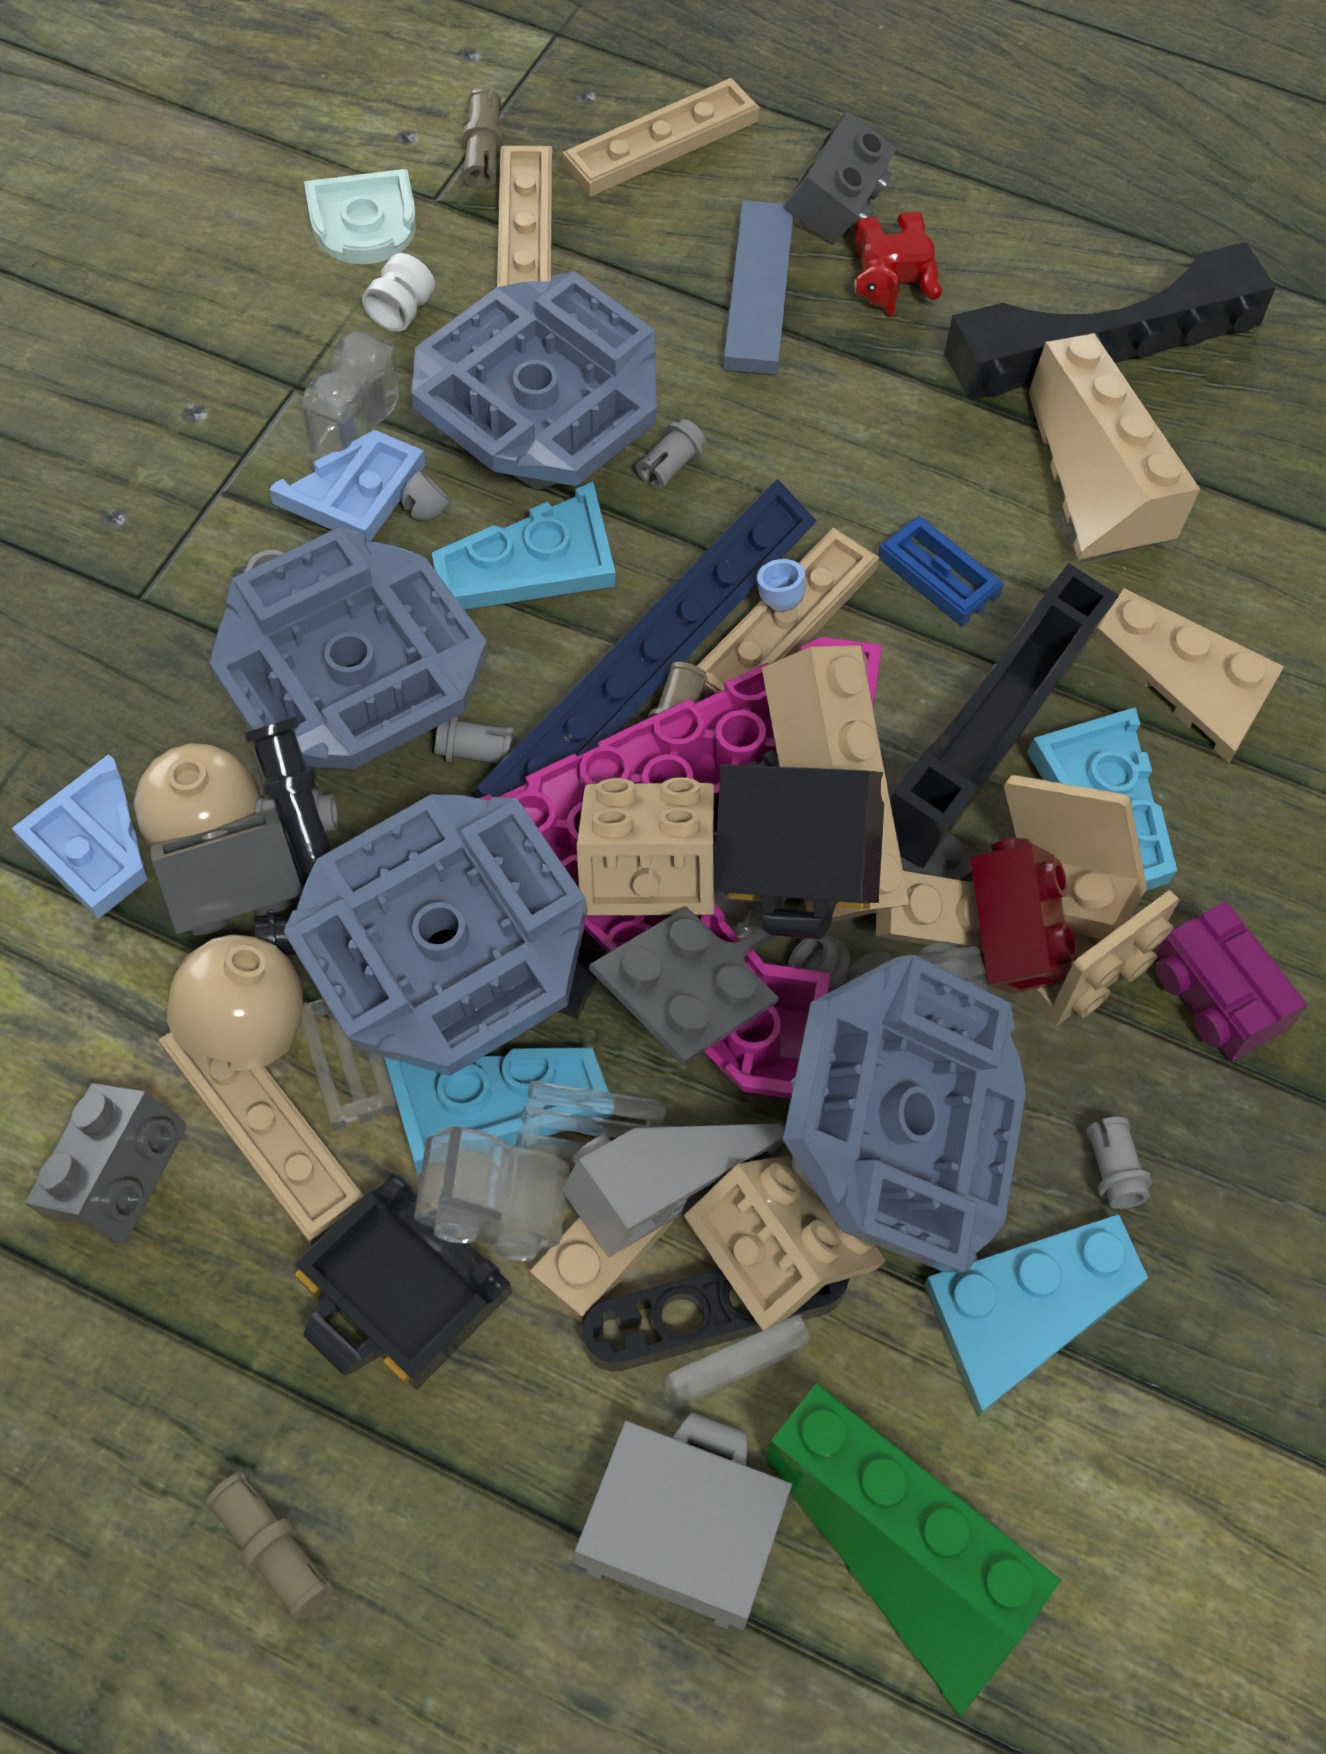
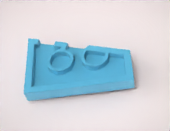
(1109, 758)
(487, 1093)
(1031, 1302)

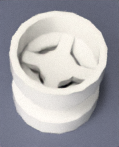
(399, 291)

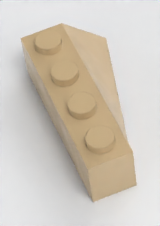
(1107, 452)
(828, 722)

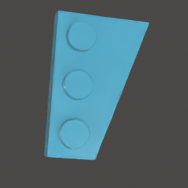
(539, 557)

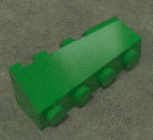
(920, 1552)

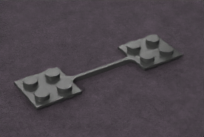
(697, 986)

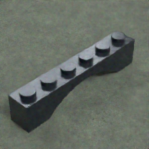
(1217, 295)
(997, 713)

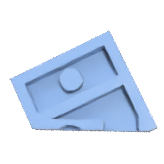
(353, 485)
(88, 839)

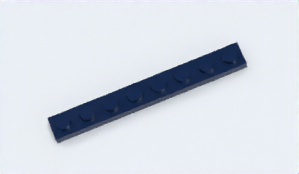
(663, 635)

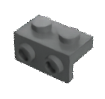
(107, 1161)

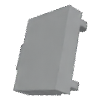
(685, 1519)

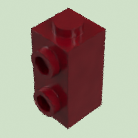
(1022, 916)

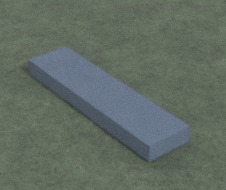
(758, 288)

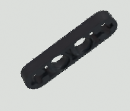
(719, 1323)

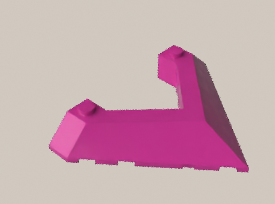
(693, 744)

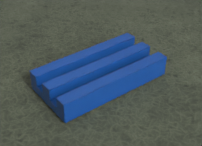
(933, 574)

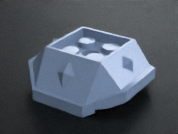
(540, 379)
(337, 606)
(427, 871)
(910, 1111)

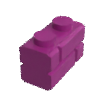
(1227, 982)

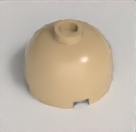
(192, 793)
(236, 1002)

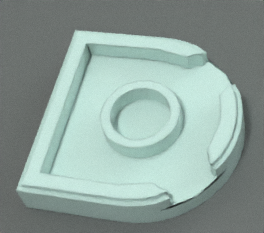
(362, 215)

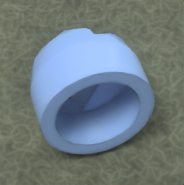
(781, 584)

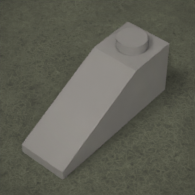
(656, 1175)

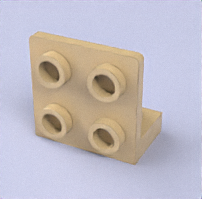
(1093, 840)
(647, 847)
(1103, 962)
(776, 1239)

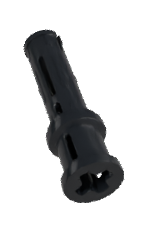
(289, 786)

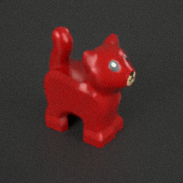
(894, 260)

